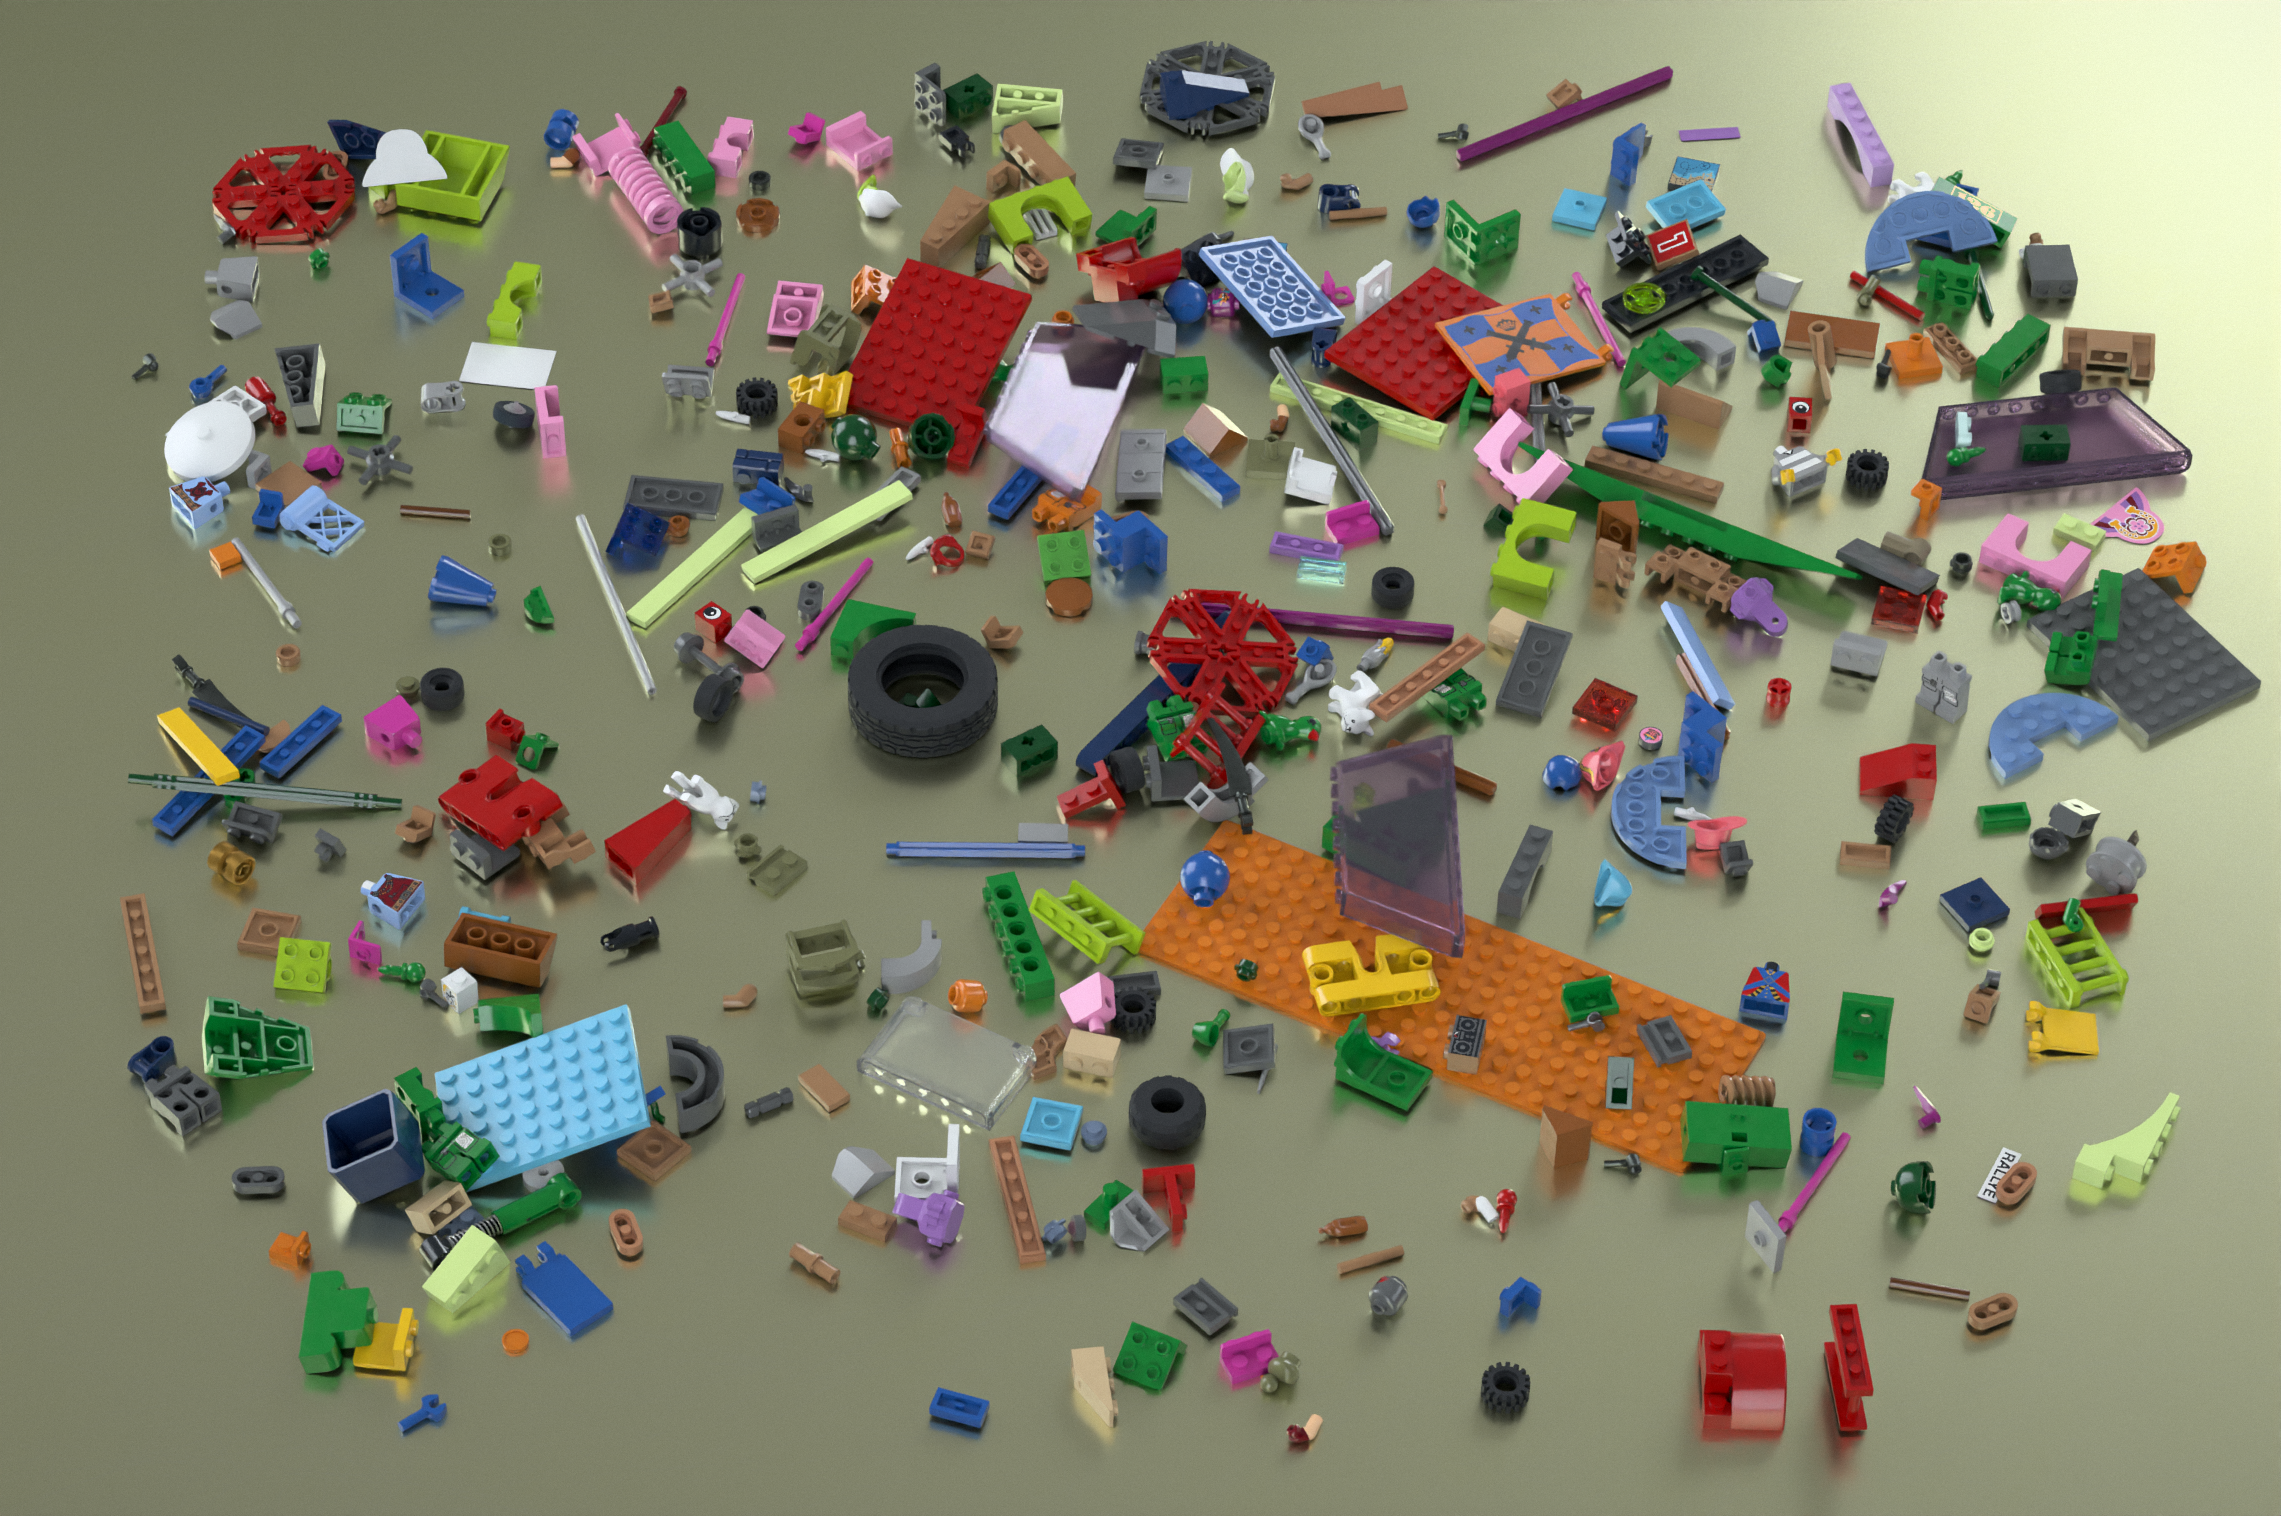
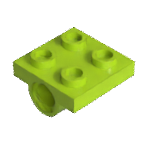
(303, 965)

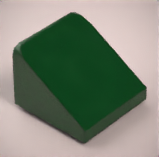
(1499, 518)

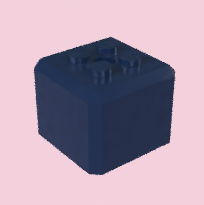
(373, 1146)

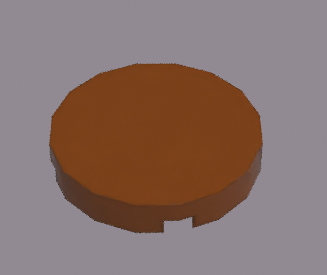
(757, 215)
(1069, 596)

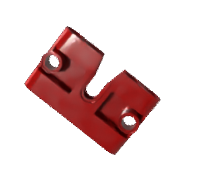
(498, 803)

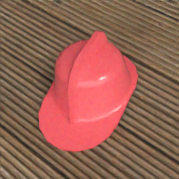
(1713, 832)

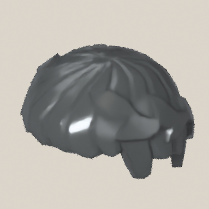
(2048, 843)

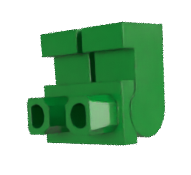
(2071, 658)

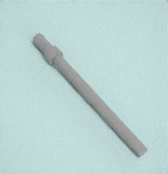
(285, 608)

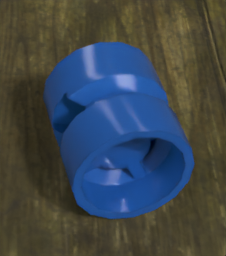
(561, 129)
(1817, 1132)

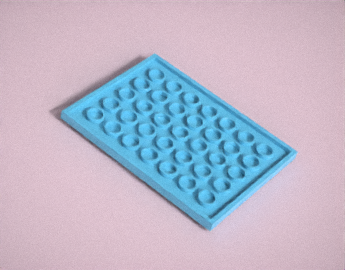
(549, 1094)

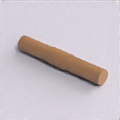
(1358, 213)
(1370, 1259)

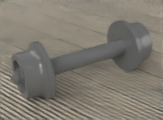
(690, 647)

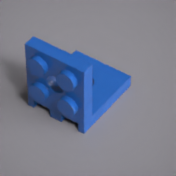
(415, 280)

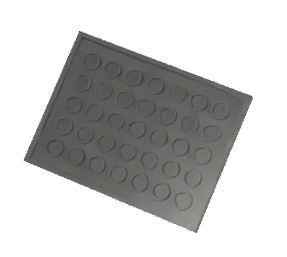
(2163, 660)

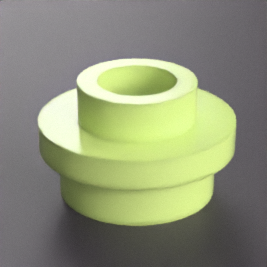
(1981, 939)

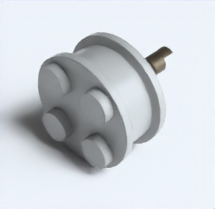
(2117, 864)

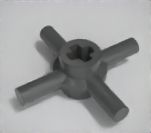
(1560, 409)
(380, 460)

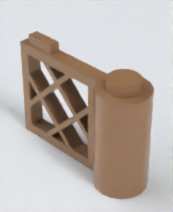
(1823, 352)

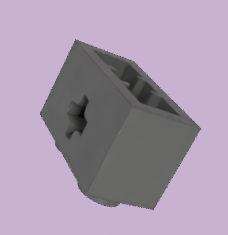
(2073, 818)

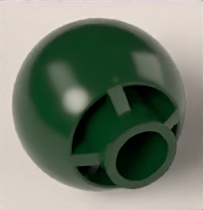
(855, 437)

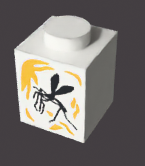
(460, 990)

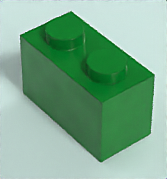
(1184, 374)

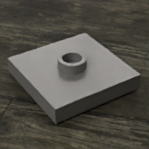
(1168, 183)
(1765, 1236)

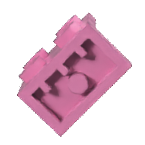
(754, 638)

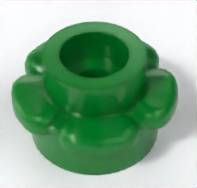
(319, 258)

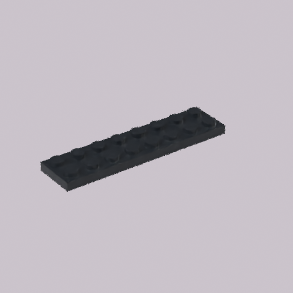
(1722, 263)

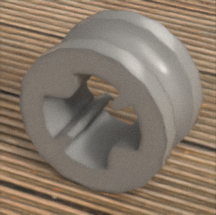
(2010, 611)

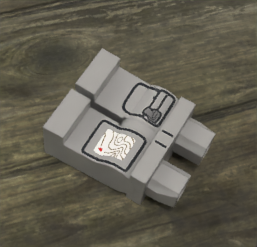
(1944, 688)

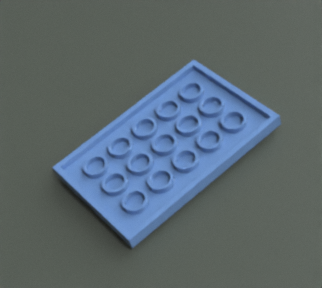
(1271, 286)

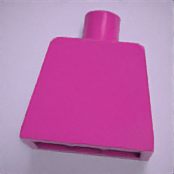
(394, 724)

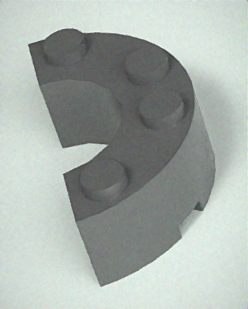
(704, 1067)

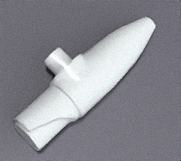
(734, 416)
(823, 455)
(920, 548)
(1690, 814)

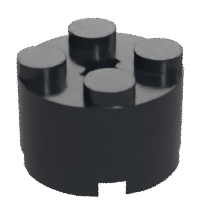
(699, 232)

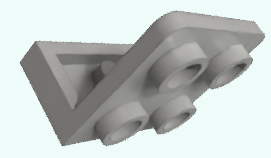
(688, 381)
(1858, 653)

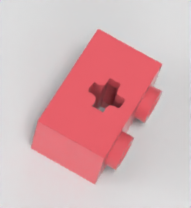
(1512, 392)

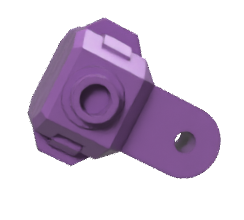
(1755, 603)
(937, 1215)

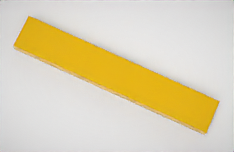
(198, 746)

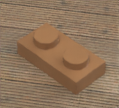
(867, 1221)

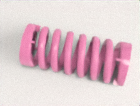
(648, 193)

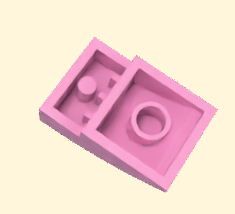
(794, 308)

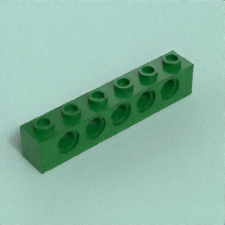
(1019, 936)

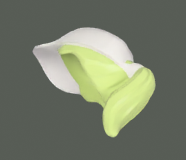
(1237, 176)

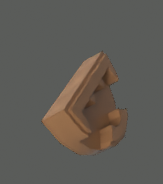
(275, 737)

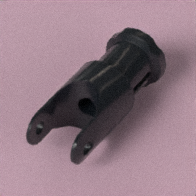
(630, 935)

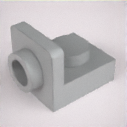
(258, 468)

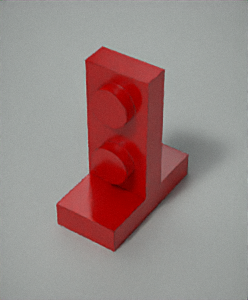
(968, 435)
(1091, 793)
(1171, 1181)

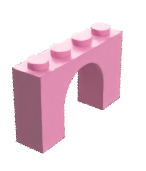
(1497, 452)
(2002, 554)

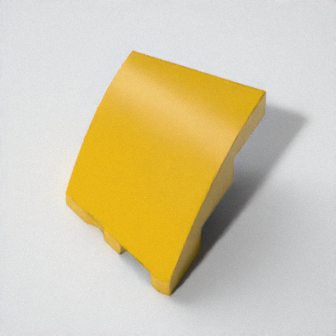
(823, 392)

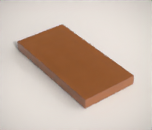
(1848, 335)

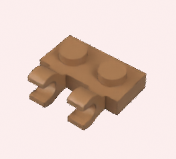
(1613, 563)

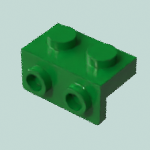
(1589, 996)

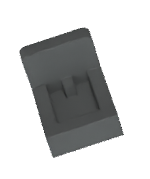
(1735, 858)

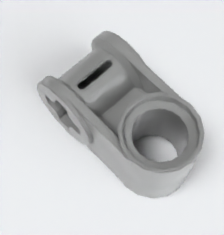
(440, 397)

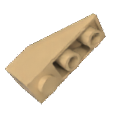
(1091, 1380)

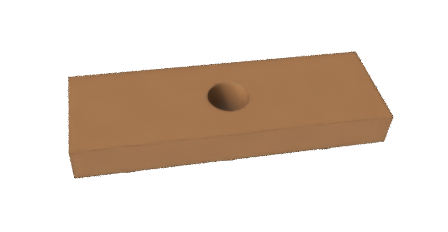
(1951, 348)

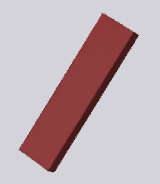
(2090, 905)

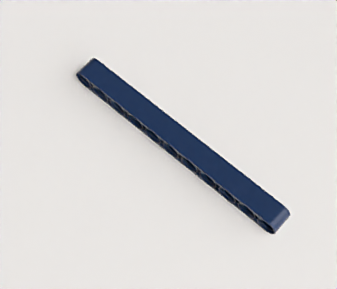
(1132, 720)

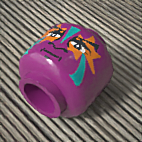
(1222, 303)

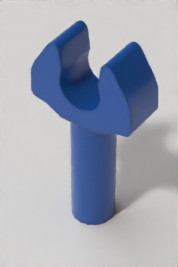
(425, 1412)

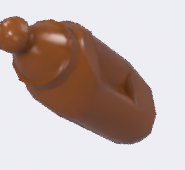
(951, 511)
(1345, 1226)

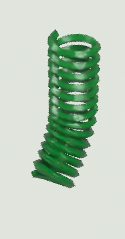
(656, 1111)

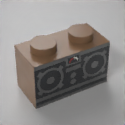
(1466, 1044)

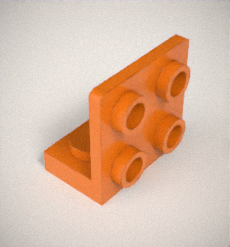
(869, 286)

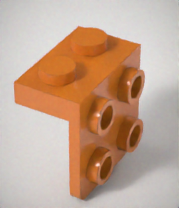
(2179, 559)

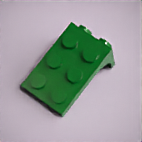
(1376, 1070)

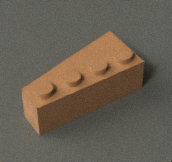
(953, 226)

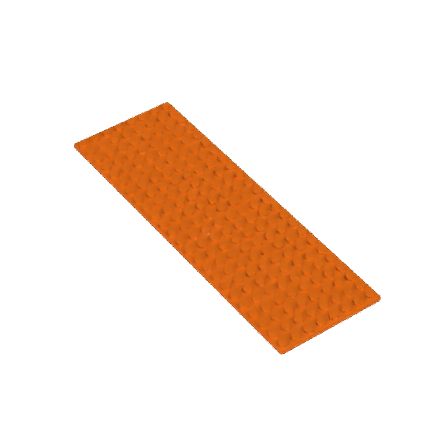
(1286, 902)

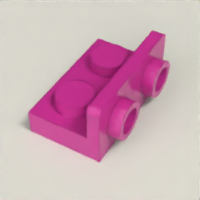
(1351, 523)
(1247, 1356)

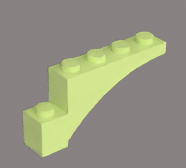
(2129, 1153)

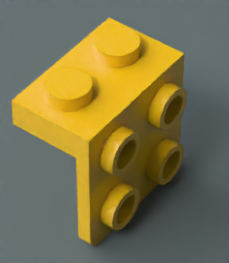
(390, 1344)

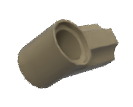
(1913, 551)

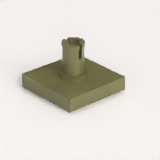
(1268, 457)

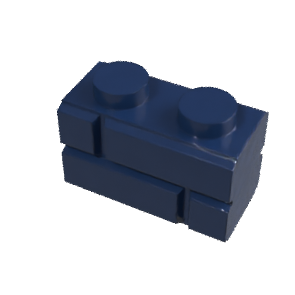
(753, 464)

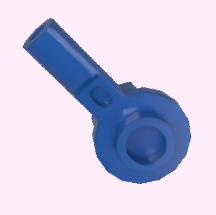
(202, 387)

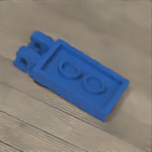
(562, 1290)

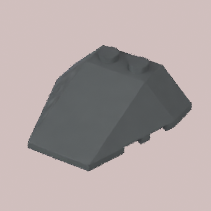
(1132, 320)

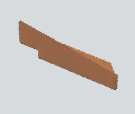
(1357, 100)

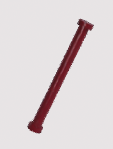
(679, 93)

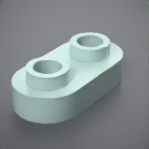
(1962, 426)

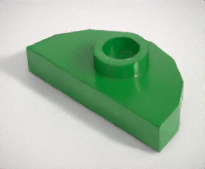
(537, 607)

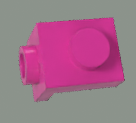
(808, 131)
(324, 457)

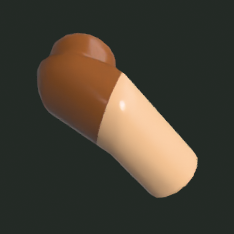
(567, 160)
(1283, 416)

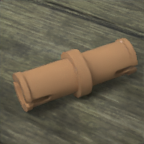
(814, 1263)

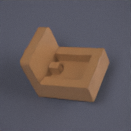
(1000, 636)
(419, 826)

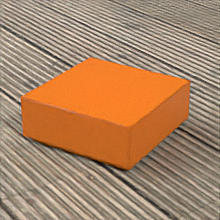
(225, 555)

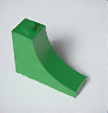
(862, 623)
(511, 1014)

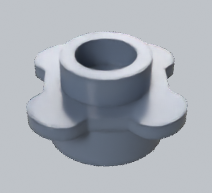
(1054, 1231)

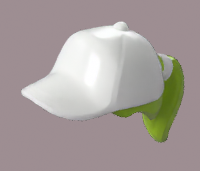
(874, 201)

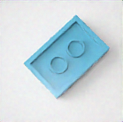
(1689, 202)

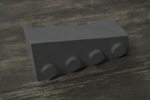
(303, 379)

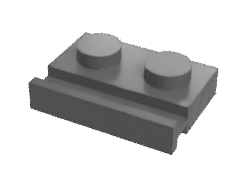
(1664, 1041)
(1205, 1306)

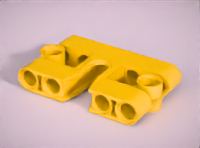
(1344, 986)

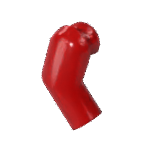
(1934, 602)

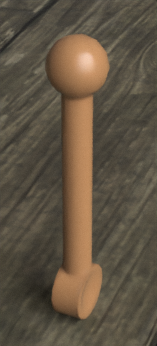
(1441, 484)

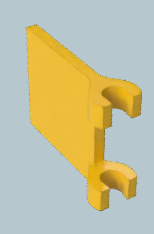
(2063, 1030)

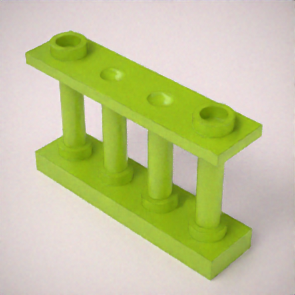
(1078, 931)
(2062, 973)

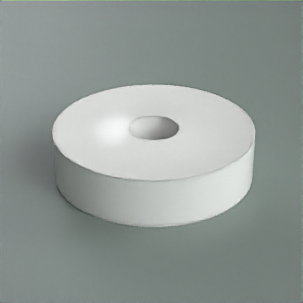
(533, 1180)

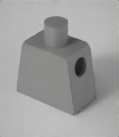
(235, 278)

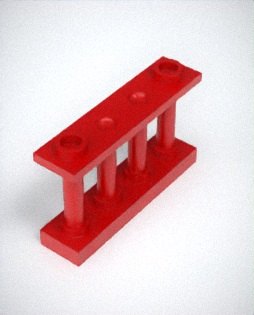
(1241, 741)
(1848, 1367)

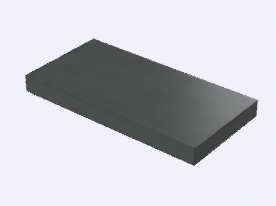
(675, 497)
(1887, 566)
(1534, 669)

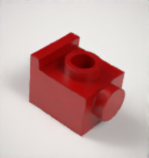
(504, 730)

